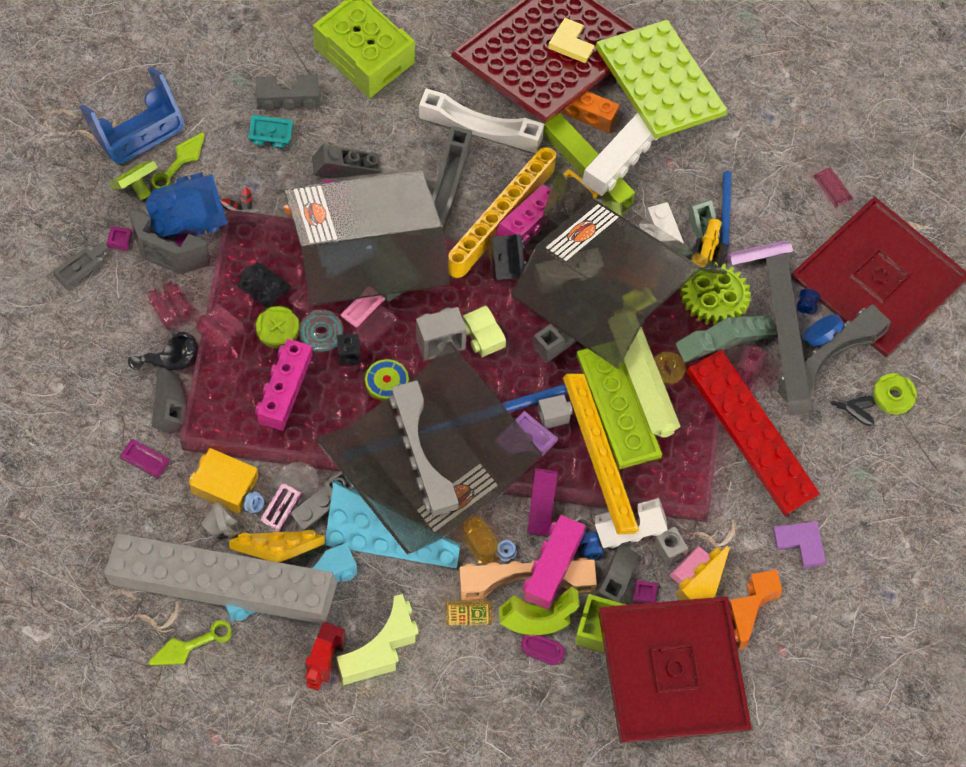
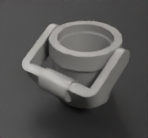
(220, 522)

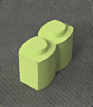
(484, 331)

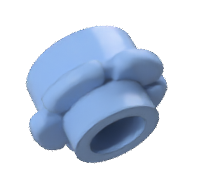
(253, 502)
(506, 545)

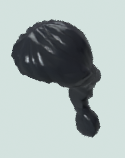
(176, 355)

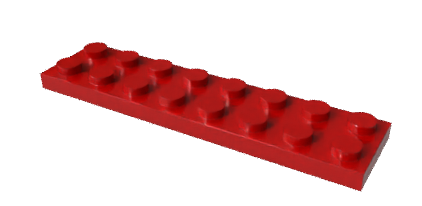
(753, 432)

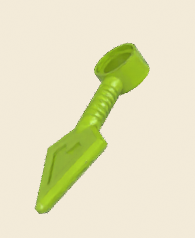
(186, 152)
(176, 650)

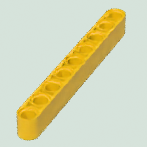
(476, 240)

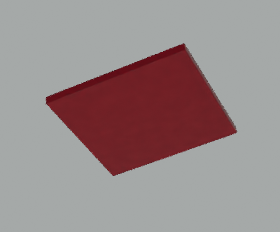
(883, 264)
(674, 669)

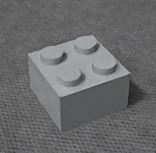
(439, 329)

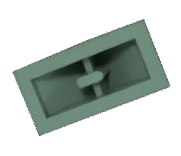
(699, 217)

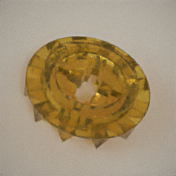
(673, 361)

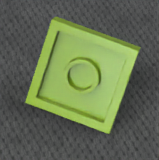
(134, 177)

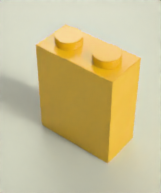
(223, 480)

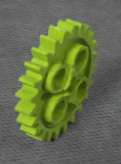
(716, 295)

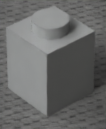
(554, 411)

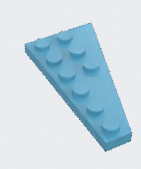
(357, 525)

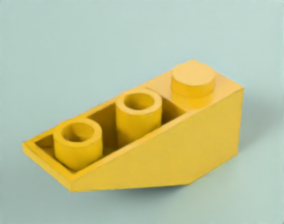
(706, 577)

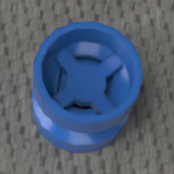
(591, 546)

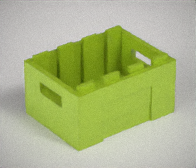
(363, 64)

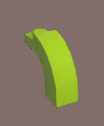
(535, 620)

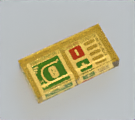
(468, 613)

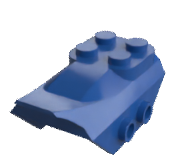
(186, 207)

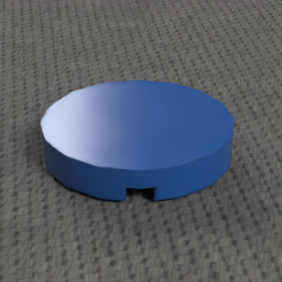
(823, 330)

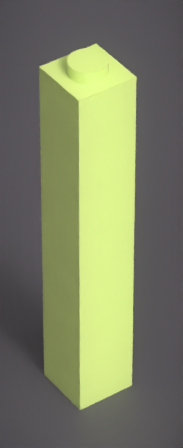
(650, 387)

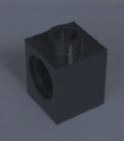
(348, 349)

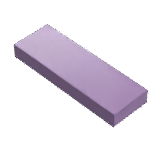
(758, 252)

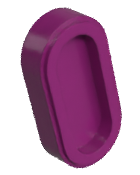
(543, 649)

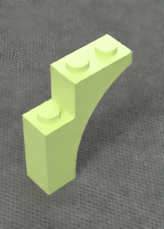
(380, 654)

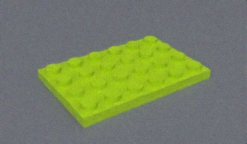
(661, 79)

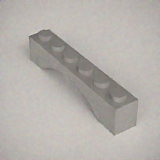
(437, 489)

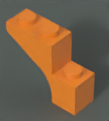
(760, 589)

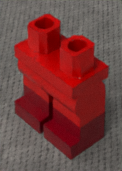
(323, 651)

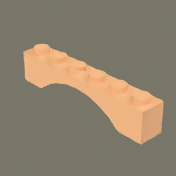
(480, 581)

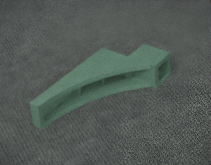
(725, 335)

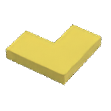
(566, 41)

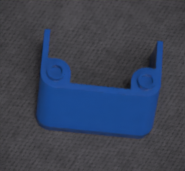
(142, 131)

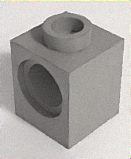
(671, 554)

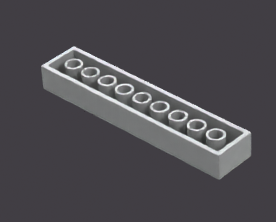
(221, 578)

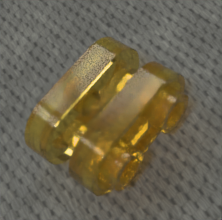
(480, 540)

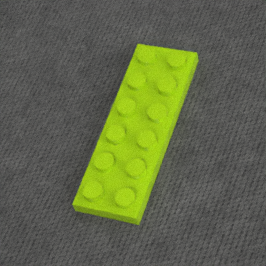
(619, 410)

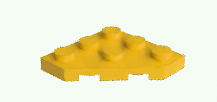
(277, 545)

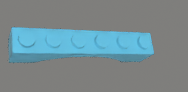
(335, 560)

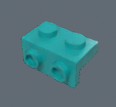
(270, 130)

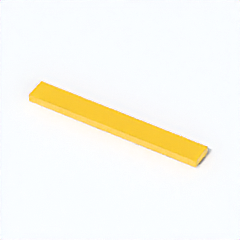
(601, 454)

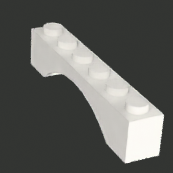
(514, 132)

